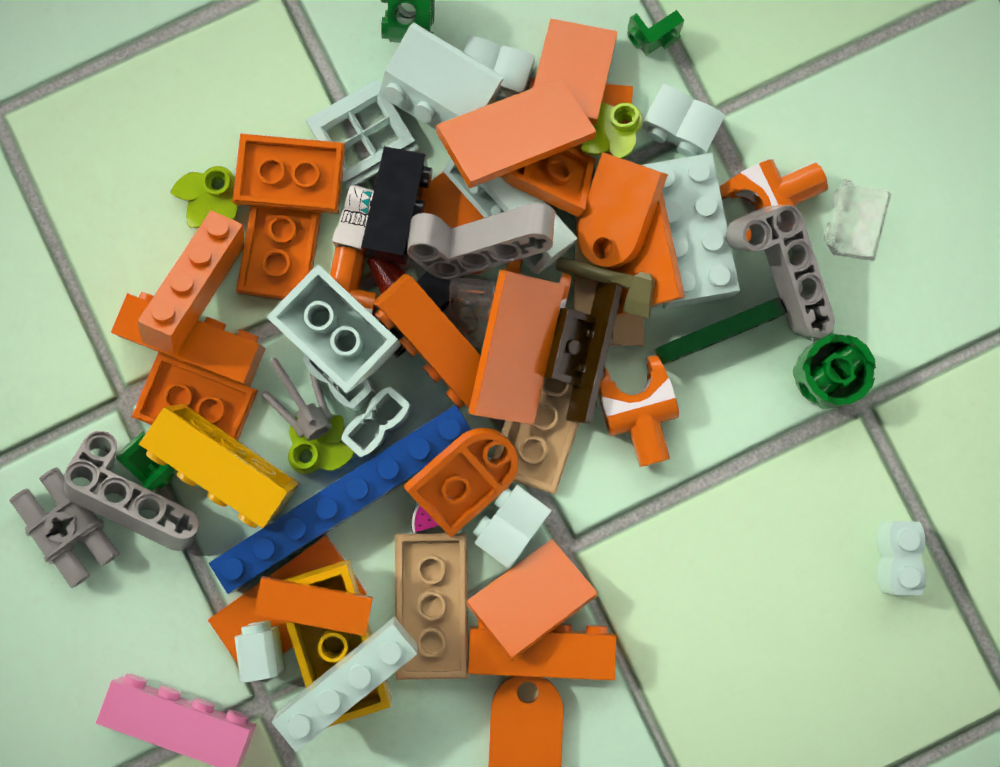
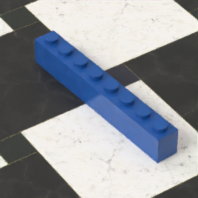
(337, 502)

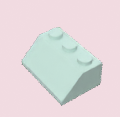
(436, 79)
(334, 329)

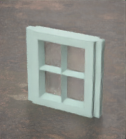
(365, 126)

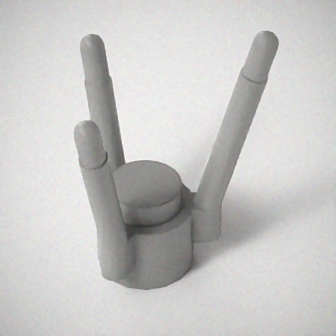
(311, 420)

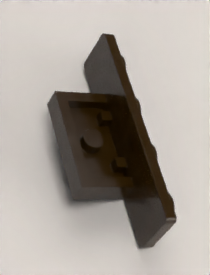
(582, 349)

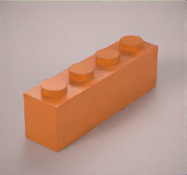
(191, 283)
(430, 335)
(206, 345)
(557, 655)

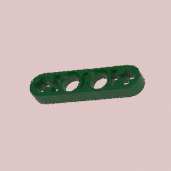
(720, 331)

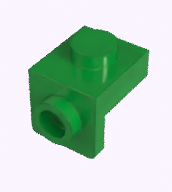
(662, 33)
(142, 467)

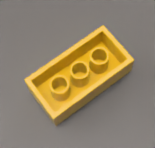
(219, 465)
(322, 648)

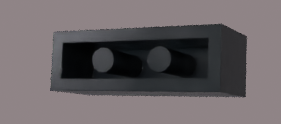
(394, 203)

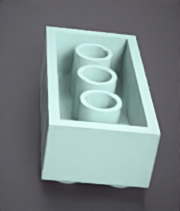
(698, 230)

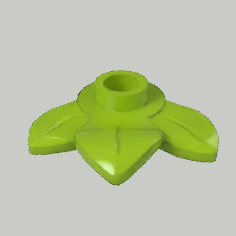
(612, 135)
(202, 197)
(326, 450)

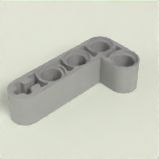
(482, 243)
(806, 312)
(135, 497)

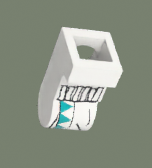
(353, 218)

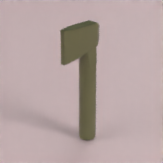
(640, 286)

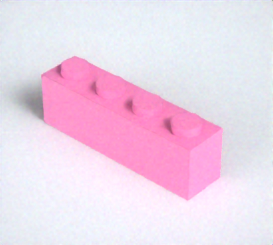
(175, 722)

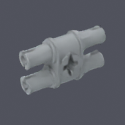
(45, 528)

